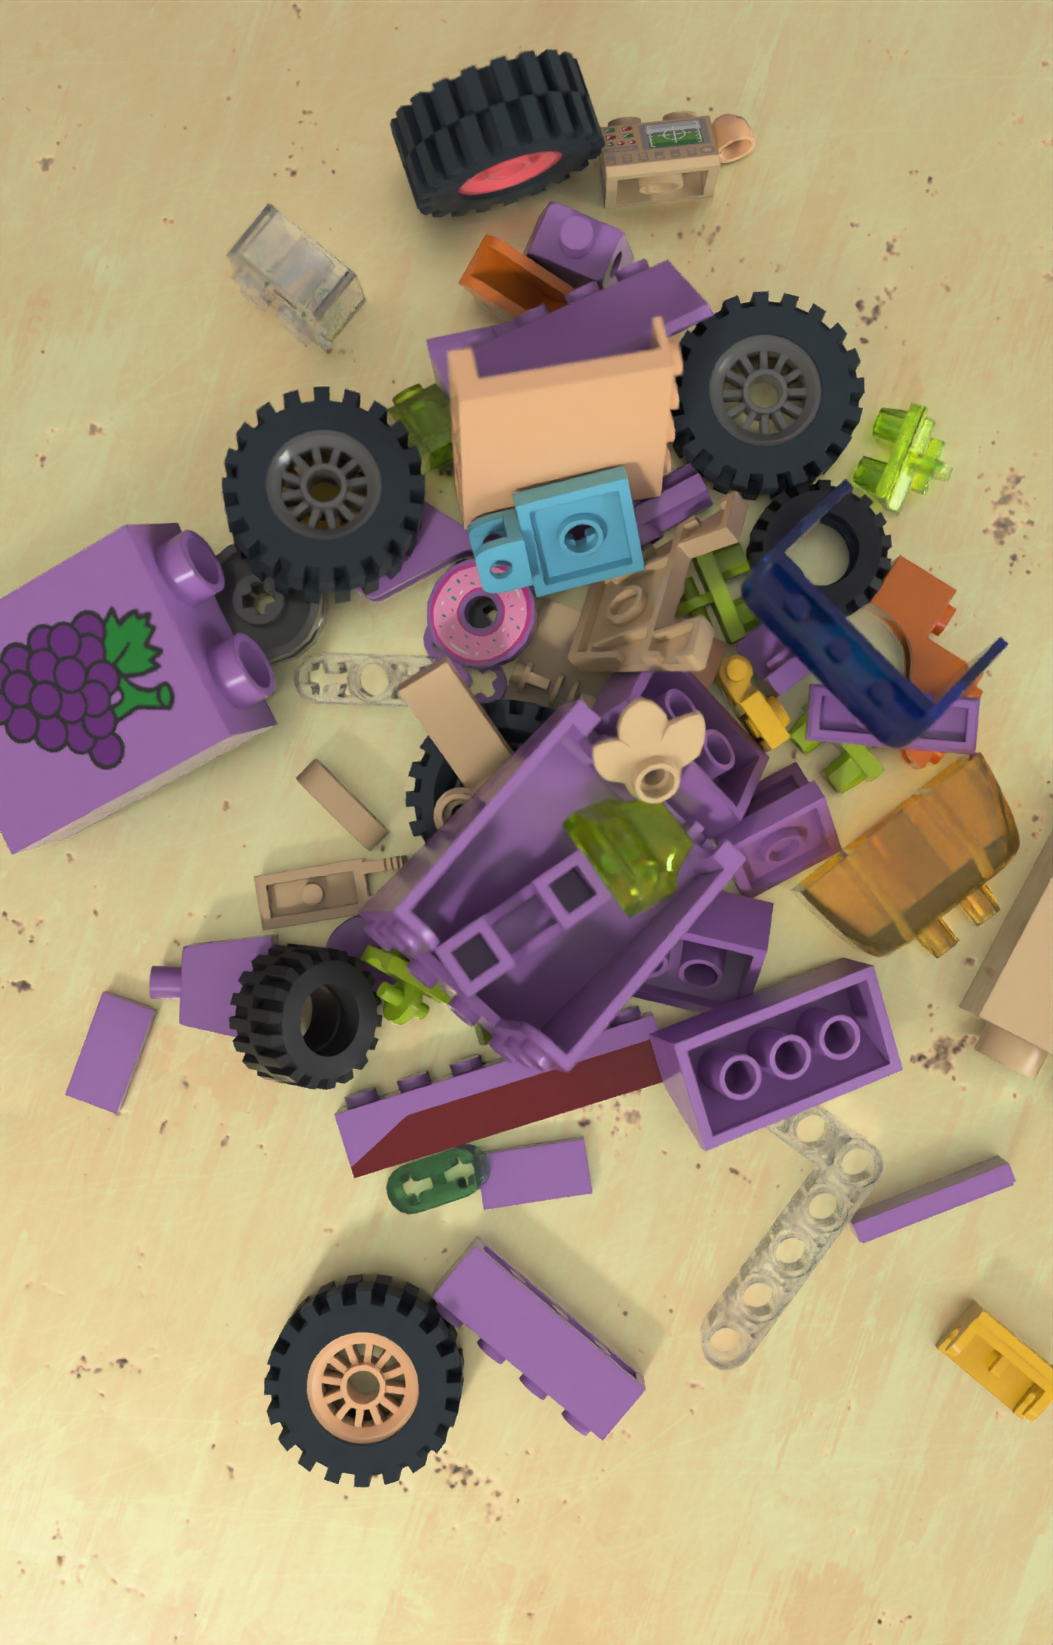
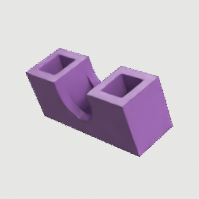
(523, 923)

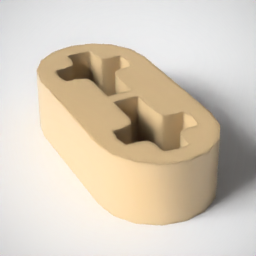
(342, 804)

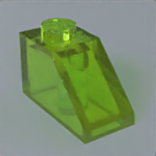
(428, 421)

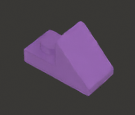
(772, 663)

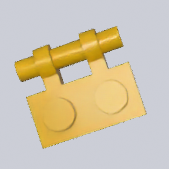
(760, 717)

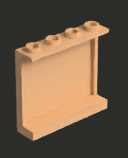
(562, 424)

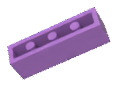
(539, 1339)

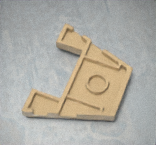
(631, 616)

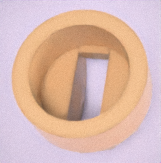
(733, 137)

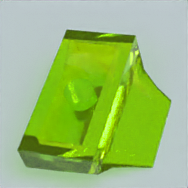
(632, 848)

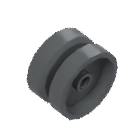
(288, 622)

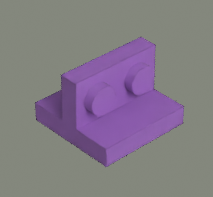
(781, 831)

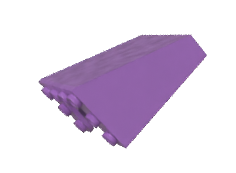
(498, 844)

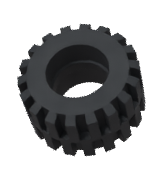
(851, 519)
(272, 1007)

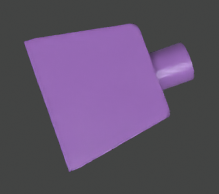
(578, 247)
(209, 980)

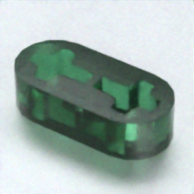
(443, 1190)

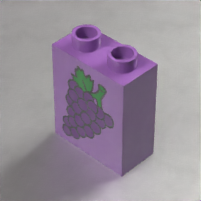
(119, 681)

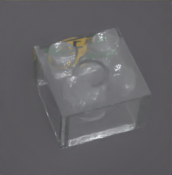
(296, 277)

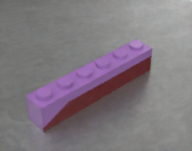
(492, 1097)

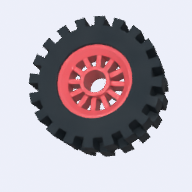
(497, 133)

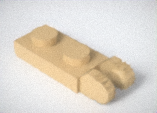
(318, 891)

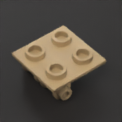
(544, 672)

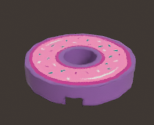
(479, 647)

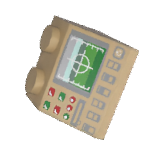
(658, 160)

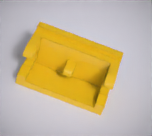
(999, 1361)

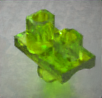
(909, 435)

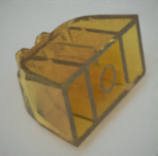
(919, 865)

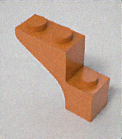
(511, 281)
(913, 607)

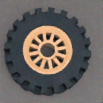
(403, 1328)

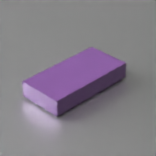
(111, 1052)
(536, 1173)

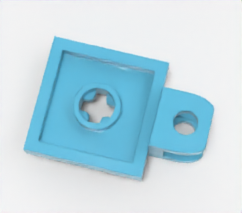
(538, 540)

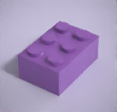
(727, 770)

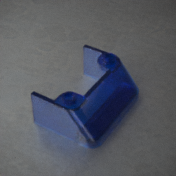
(838, 652)

